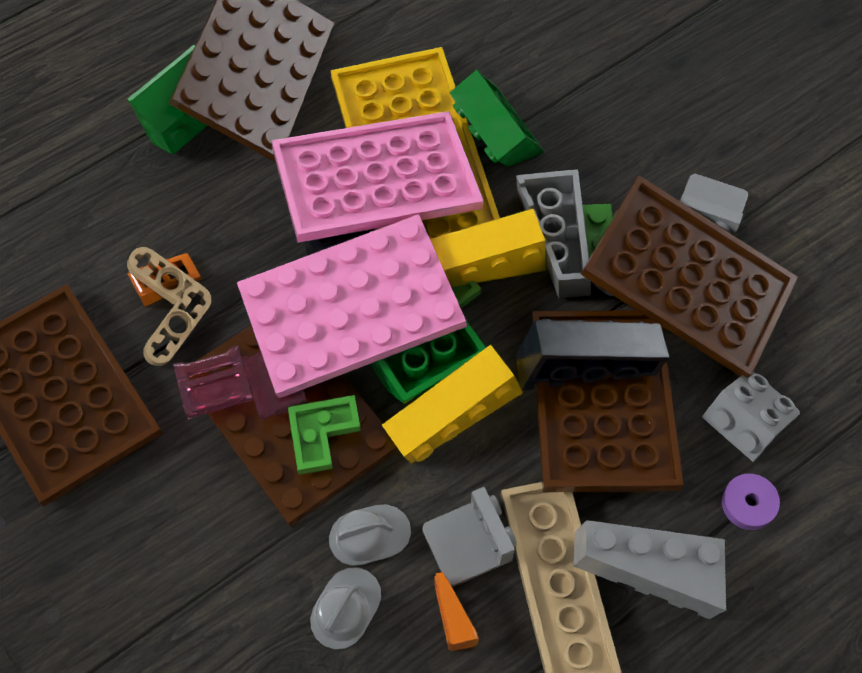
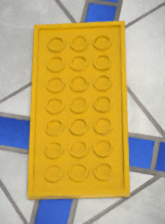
(406, 89)

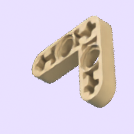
(177, 296)

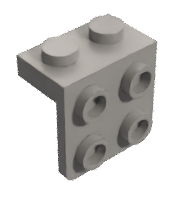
(715, 201)
(750, 414)
(470, 539)

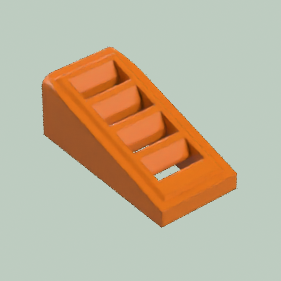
(148, 295)
(457, 625)

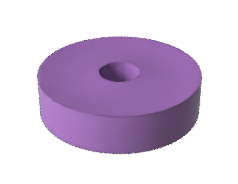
(758, 489)

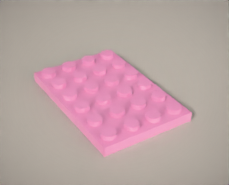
(375, 176)
(350, 305)

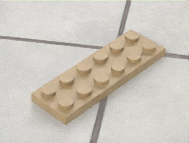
(560, 597)

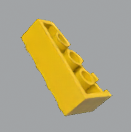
(493, 250)
(453, 405)

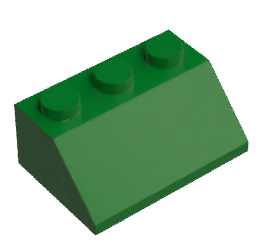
(494, 121)
(162, 122)
(427, 364)

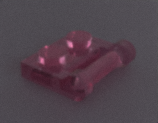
(214, 390)

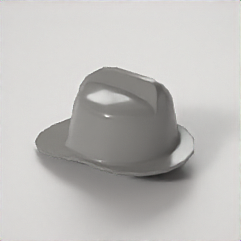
(369, 534)
(345, 608)

